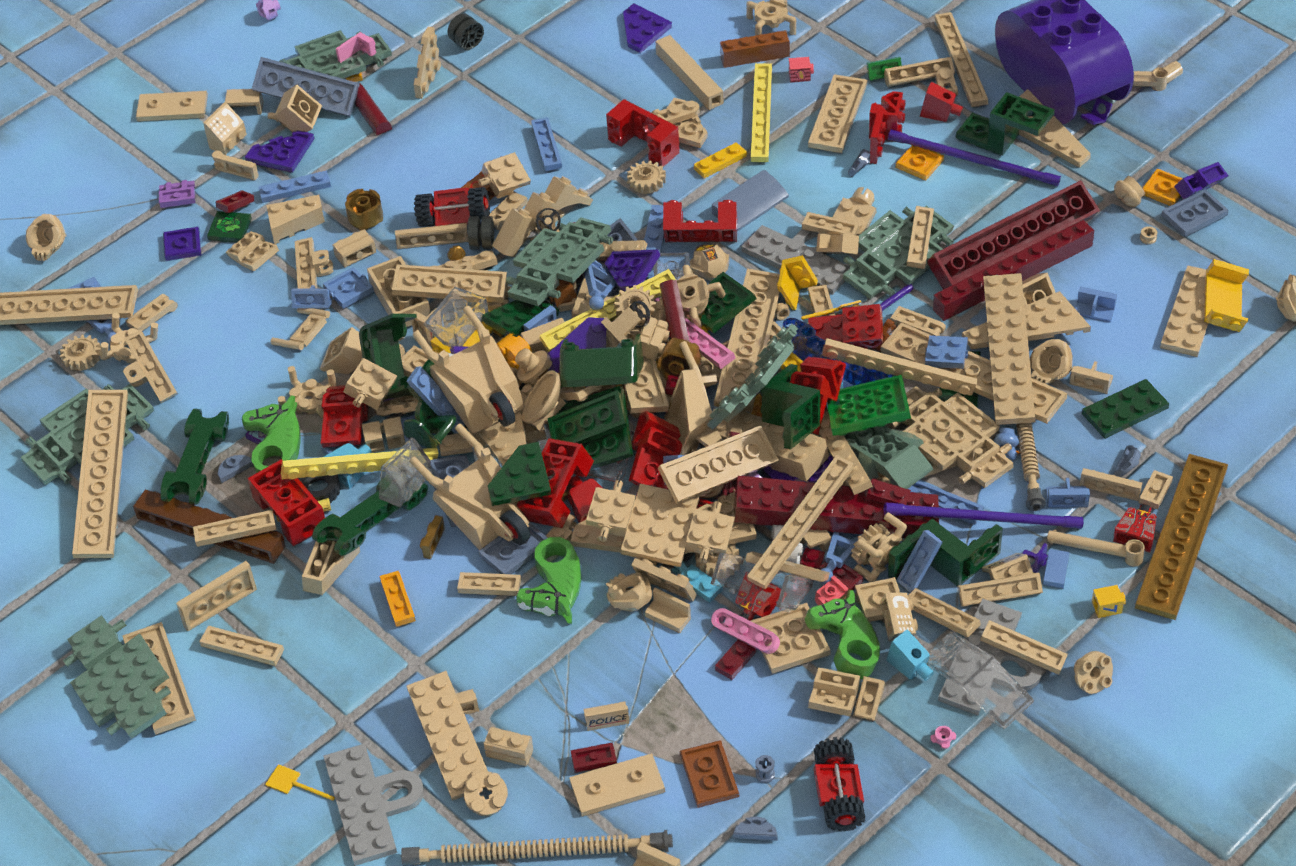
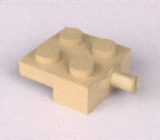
(504, 175)
(369, 384)
(834, 691)

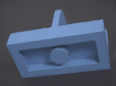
(310, 298)
(1096, 304)
(1067, 496)

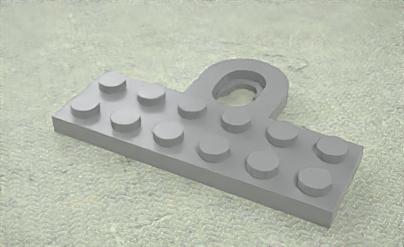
(774, 247)
(1009, 618)
(361, 804)

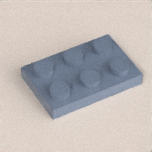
(1194, 212)
(508, 556)

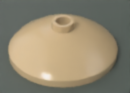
(542, 398)

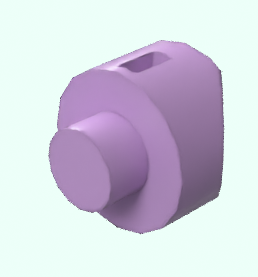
(269, 8)

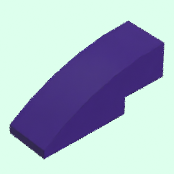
(1200, 180)

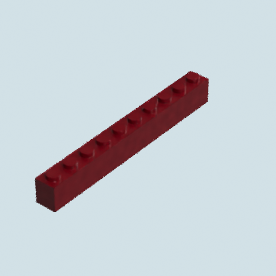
(1027, 262)

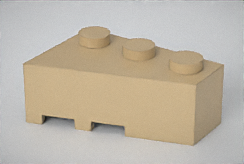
(294, 216)
(325, 567)

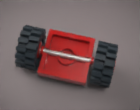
(451, 206)
(838, 784)

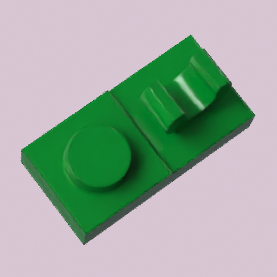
(876, 68)

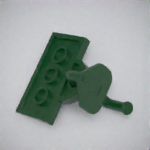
(427, 421)

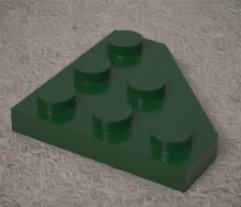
(722, 310)
(520, 477)

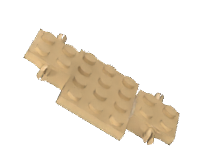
(957, 433)
(657, 526)

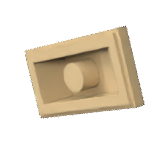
(869, 698)

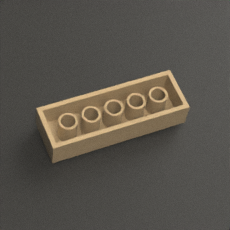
(798, 462)

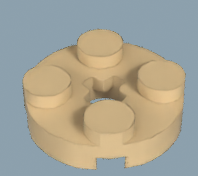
(478, 803)

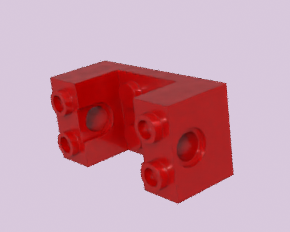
(631, 120)
(722, 231)
(563, 460)
(296, 512)

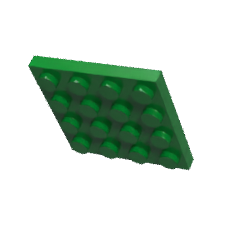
(869, 406)

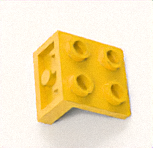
(795, 275)

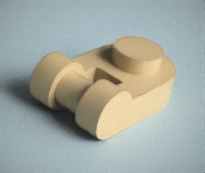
(946, 78)

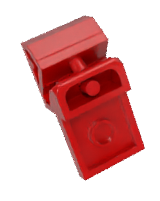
(883, 119)
(856, 326)
(821, 375)
(341, 418)
(653, 441)

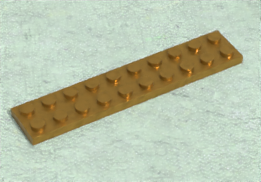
(1181, 537)

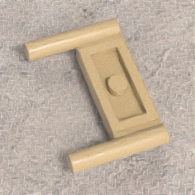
(306, 331)

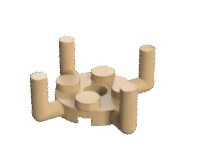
(764, 16)
(700, 296)
(118, 342)
(307, 389)
(880, 556)

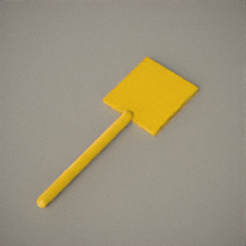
(830, 310)
(284, 779)

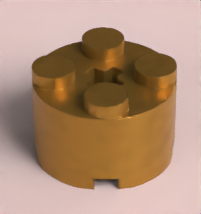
(364, 209)
(673, 360)

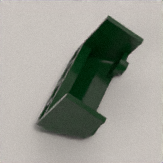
(381, 346)
(601, 365)

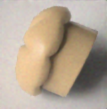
(1129, 191)

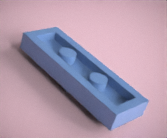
(919, 561)

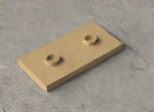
(172, 106)
(216, 596)
(617, 784)

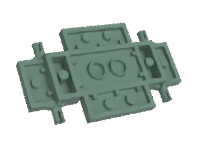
(321, 56)
(887, 250)
(556, 257)
(768, 364)
(63, 444)
(117, 677)

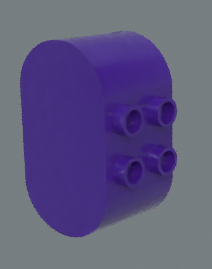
(1063, 54)

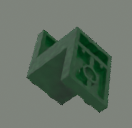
(1004, 123)
(790, 407)
(954, 558)

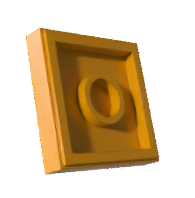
(919, 162)
(1161, 187)

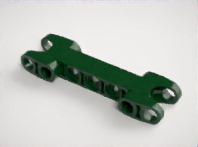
(188, 475)
(352, 526)

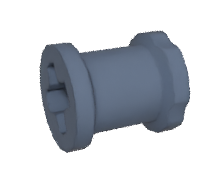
(767, 769)

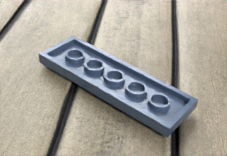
(331, 92)

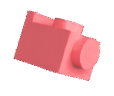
(830, 591)

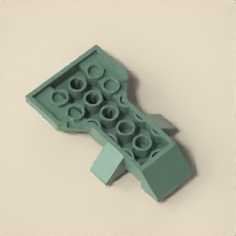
(889, 453)

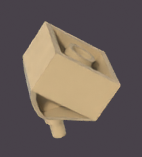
(297, 110)

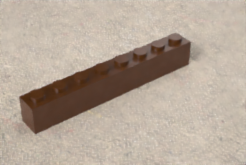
(184, 516)

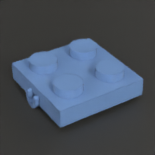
(348, 287)
(946, 352)

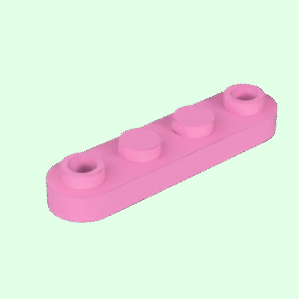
(745, 631)

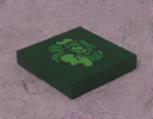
(229, 226)

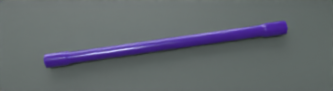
(1045, 177)
(1064, 521)

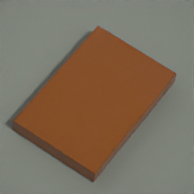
(709, 774)

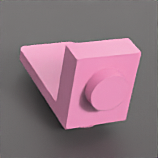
(354, 44)

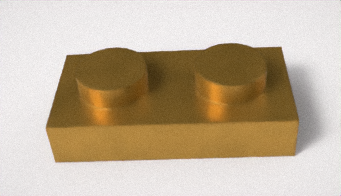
(434, 533)

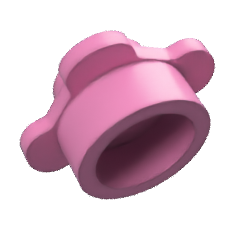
(943, 731)

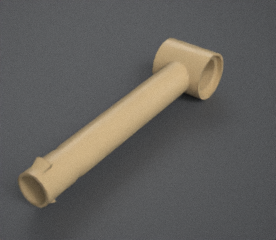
(1132, 551)

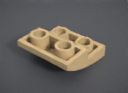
(252, 251)

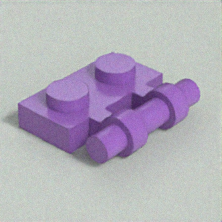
(177, 193)

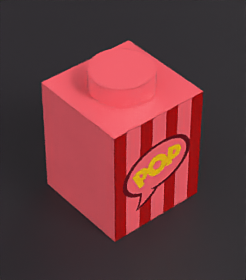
(800, 69)

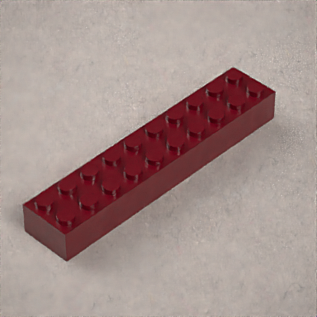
(1012, 234)
(775, 500)

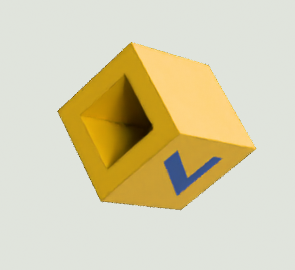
(1108, 601)

